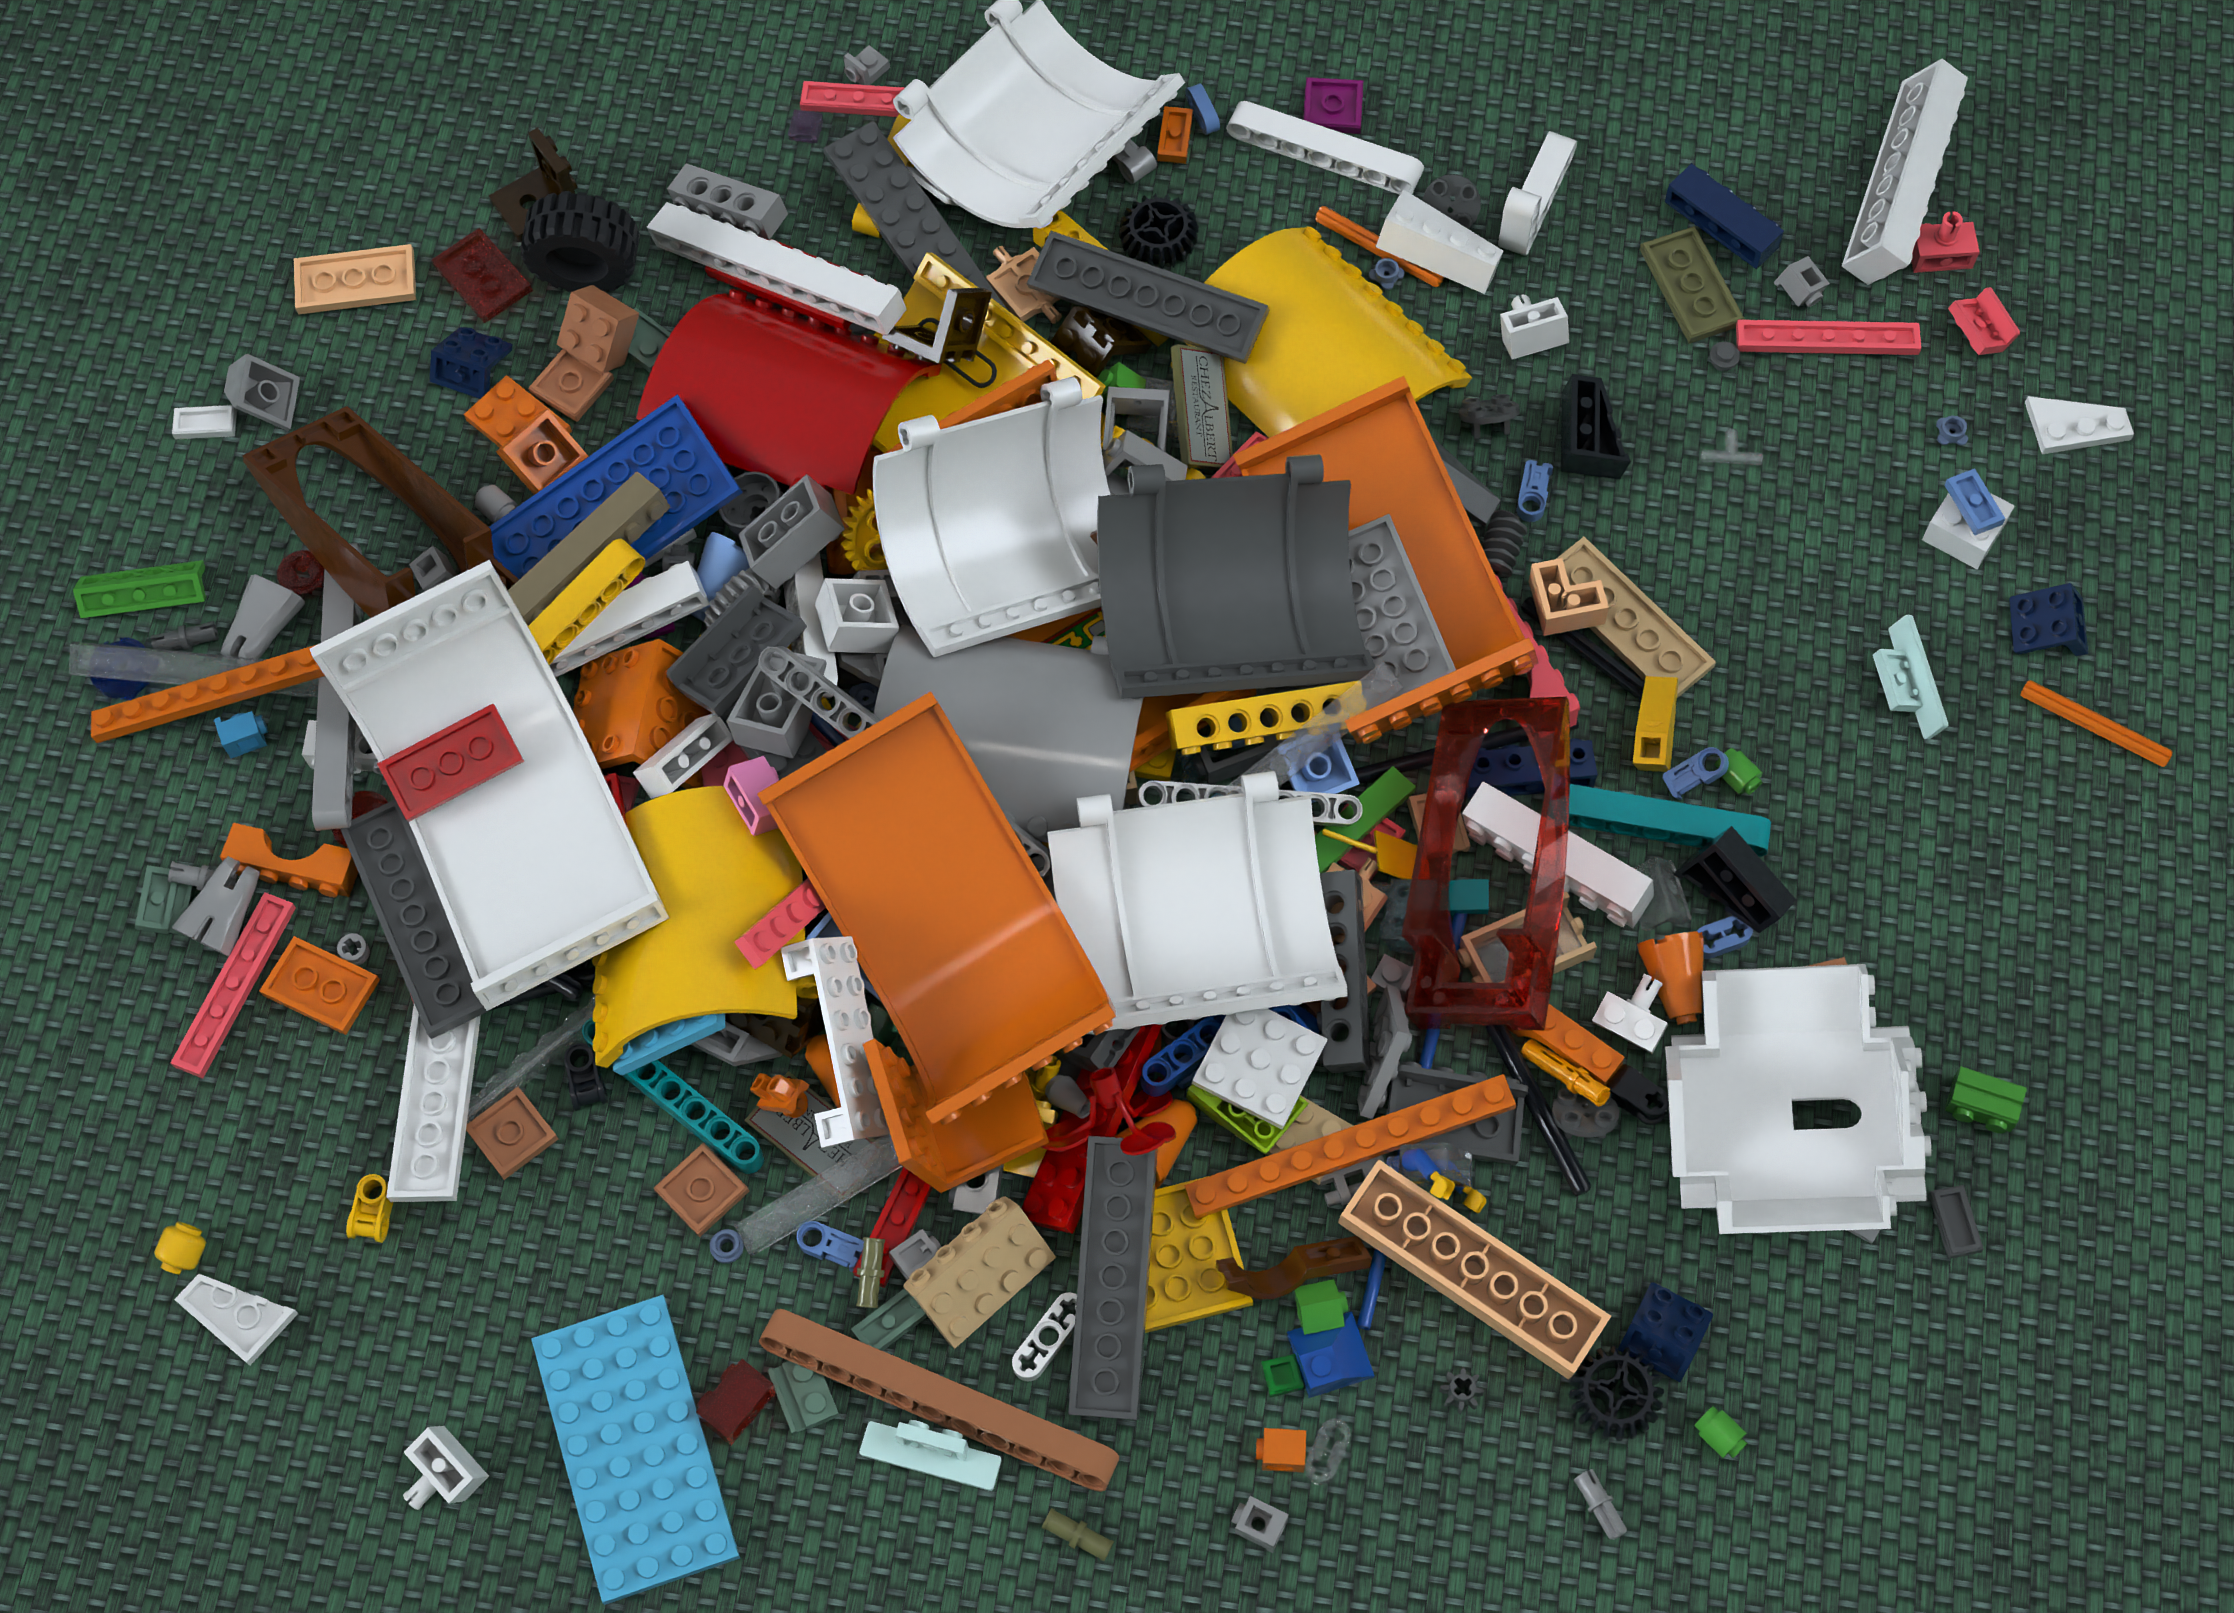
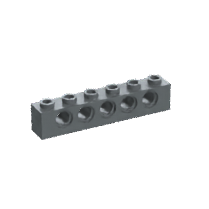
(1353, 1052)

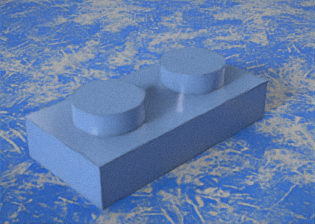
(1974, 501)

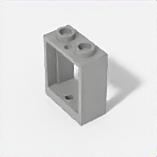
(1136, 402)
(1138, 452)

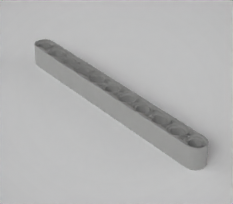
(843, 707)
(334, 722)

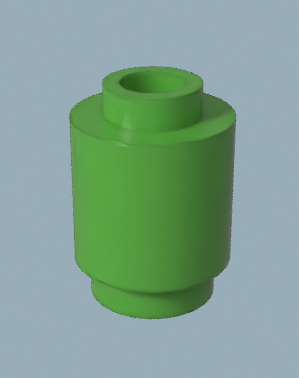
(1741, 772)
(1721, 1432)

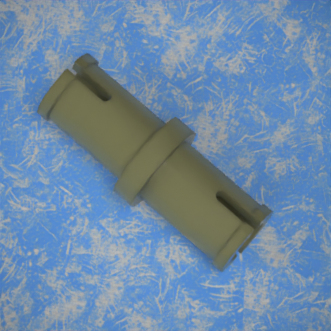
(870, 1272)
(1077, 1534)

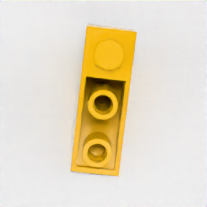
(1656, 724)

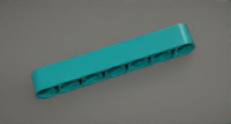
(1662, 819)
(685, 1104)

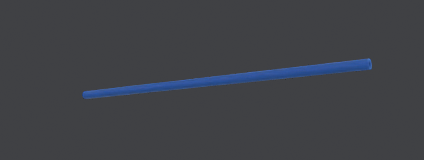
(1379, 1259)

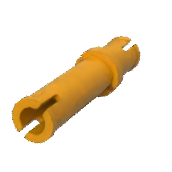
(1577, 1079)

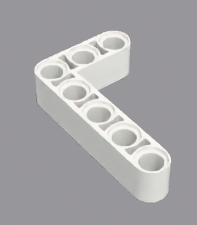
(1528, 206)

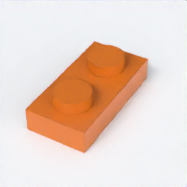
(1175, 134)

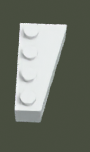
(1438, 243)

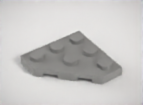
(1391, 1039)

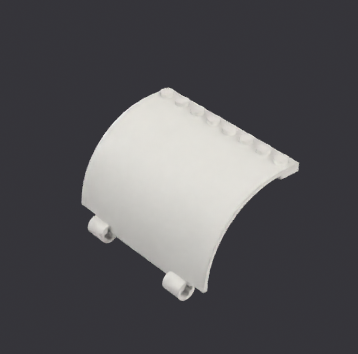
(1023, 118)
(994, 518)
(1198, 904)

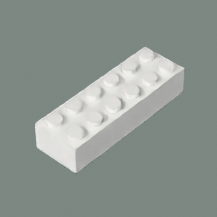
(1589, 873)

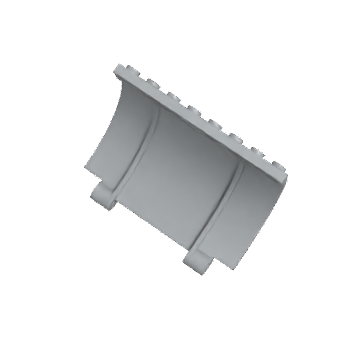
(1031, 716)

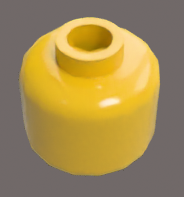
(180, 1247)

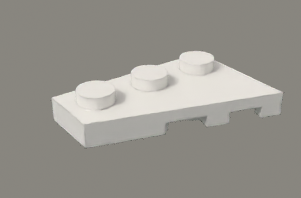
(2076, 425)
(235, 1317)

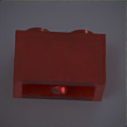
(735, 1401)

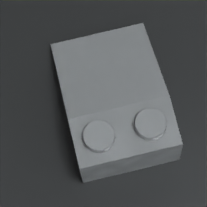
(769, 715)

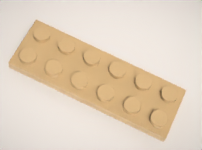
(1635, 624)

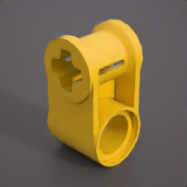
(370, 1216)

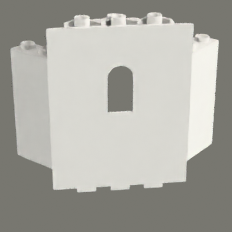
(1782, 1041)

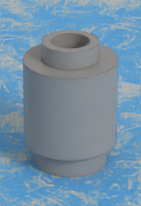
(493, 503)

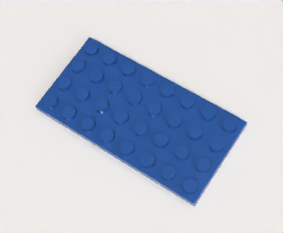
(663, 448)

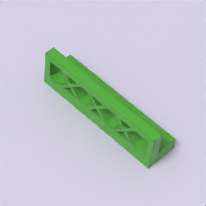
(140, 589)

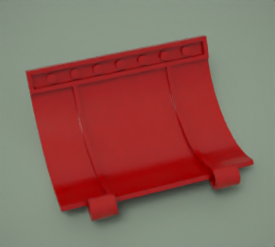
(781, 388)

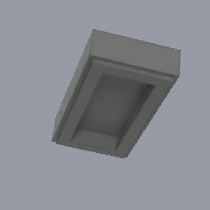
(1955, 1222)

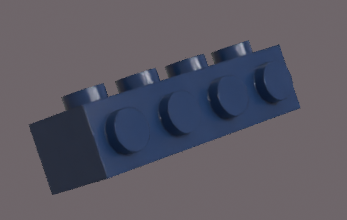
(1724, 216)
(1517, 772)

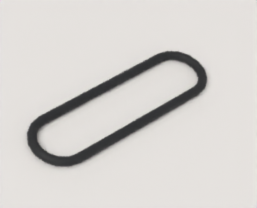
(960, 372)

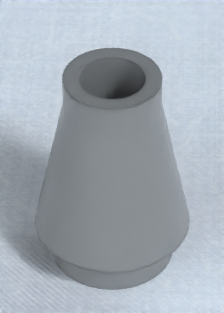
(1066, 1095)

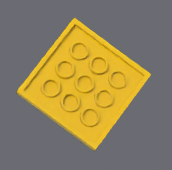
(1183, 1262)

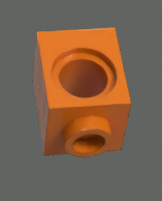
(1282, 1450)

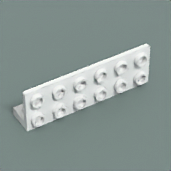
(847, 1029)

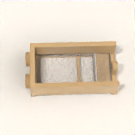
(1488, 956)

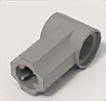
(1134, 162)

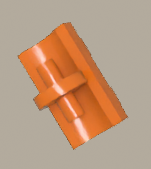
(781, 1094)

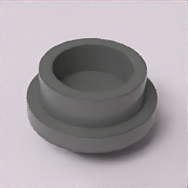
(1724, 356)

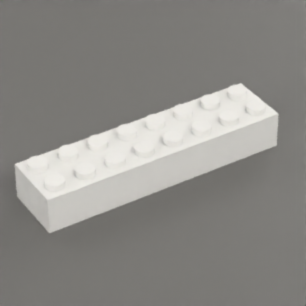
(1905, 172)

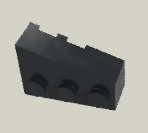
(1588, 431)
(1738, 879)

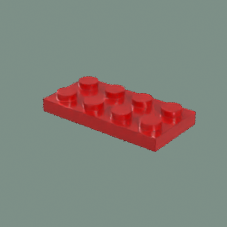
(450, 762)

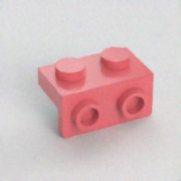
(1985, 322)

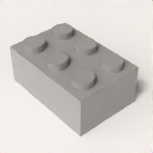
(791, 531)

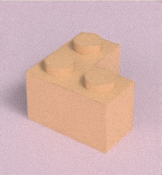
(1565, 606)

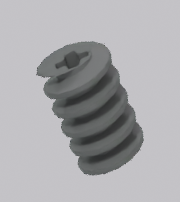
(1503, 542)

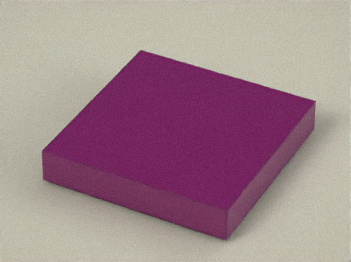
(1334, 103)

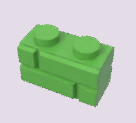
(1985, 1100)

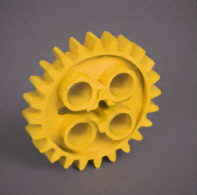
(862, 536)

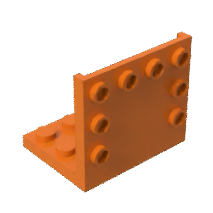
(632, 705)
(968, 1145)

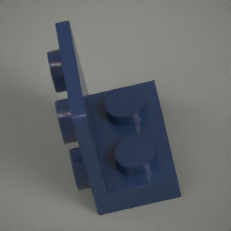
(466, 360)
(2049, 620)
(1666, 1331)

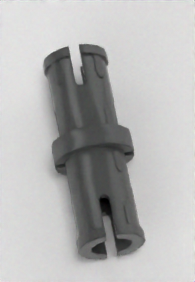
(185, 637)

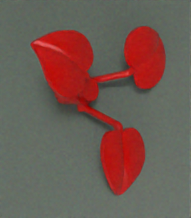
(1109, 1094)

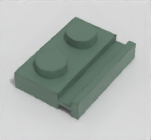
(647, 341)
(161, 902)
(802, 1396)

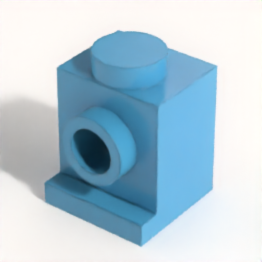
(242, 733)

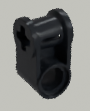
(586, 1082)
(1635, 1092)

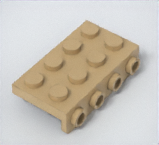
(979, 1270)

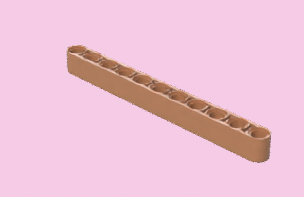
(940, 1400)

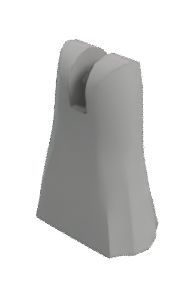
(260, 617)
(219, 908)

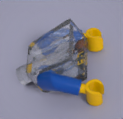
(1439, 1167)

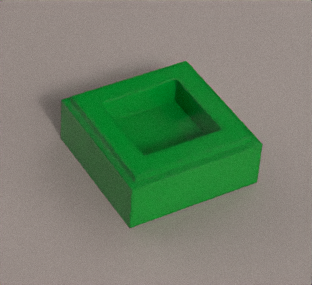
(1282, 1375)

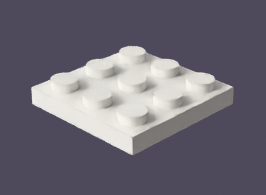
(1260, 1063)

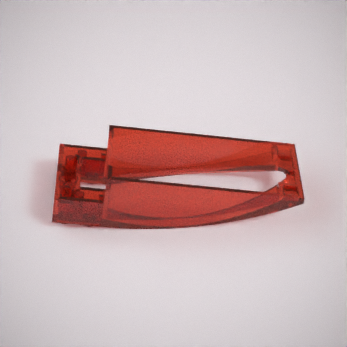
(1434, 989)

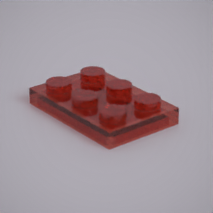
(482, 275)

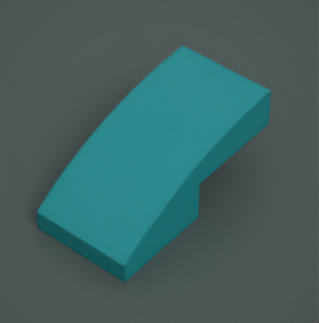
(1469, 896)

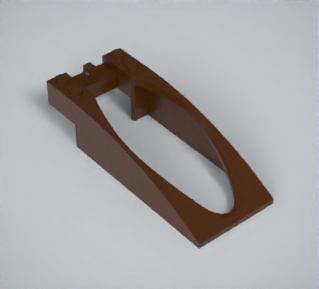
(350, 436)

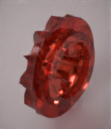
(300, 561)

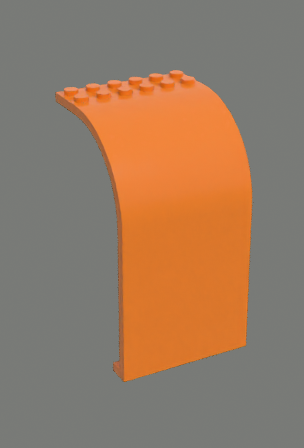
(1397, 471)
(940, 906)

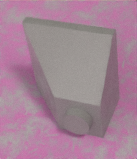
(262, 390)

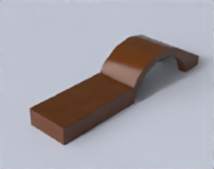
(1303, 1263)

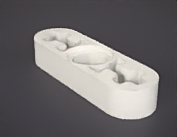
(1026, 1351)

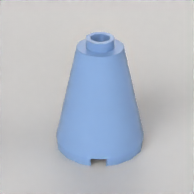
(717, 565)

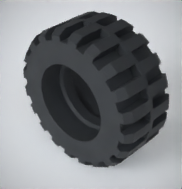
(579, 242)

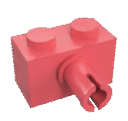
(1945, 245)

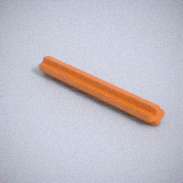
(1369, 240)
(2096, 723)

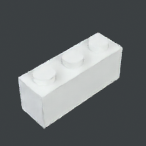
(683, 755)

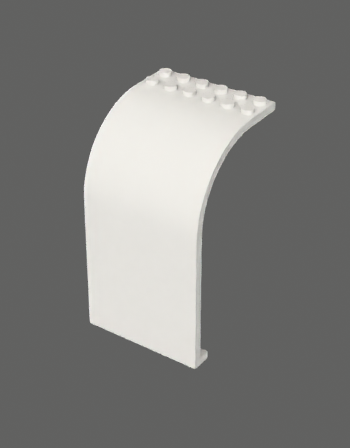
(535, 858)

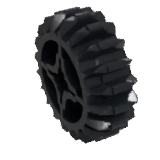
(1152, 240)
(1629, 1396)

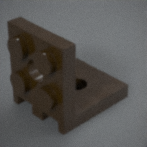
(549, 178)
(956, 332)
(1097, 338)
(782, 1033)

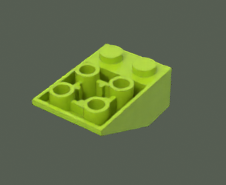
(1241, 1123)

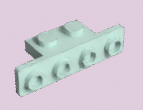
(1909, 679)
(931, 1453)

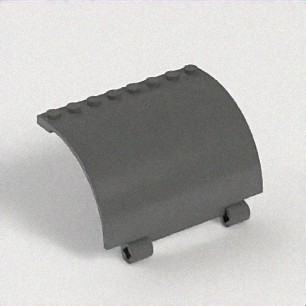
(1228, 582)

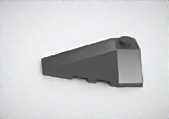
(1474, 495)

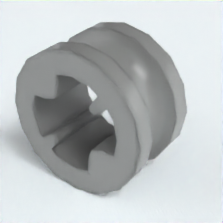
(349, 940)

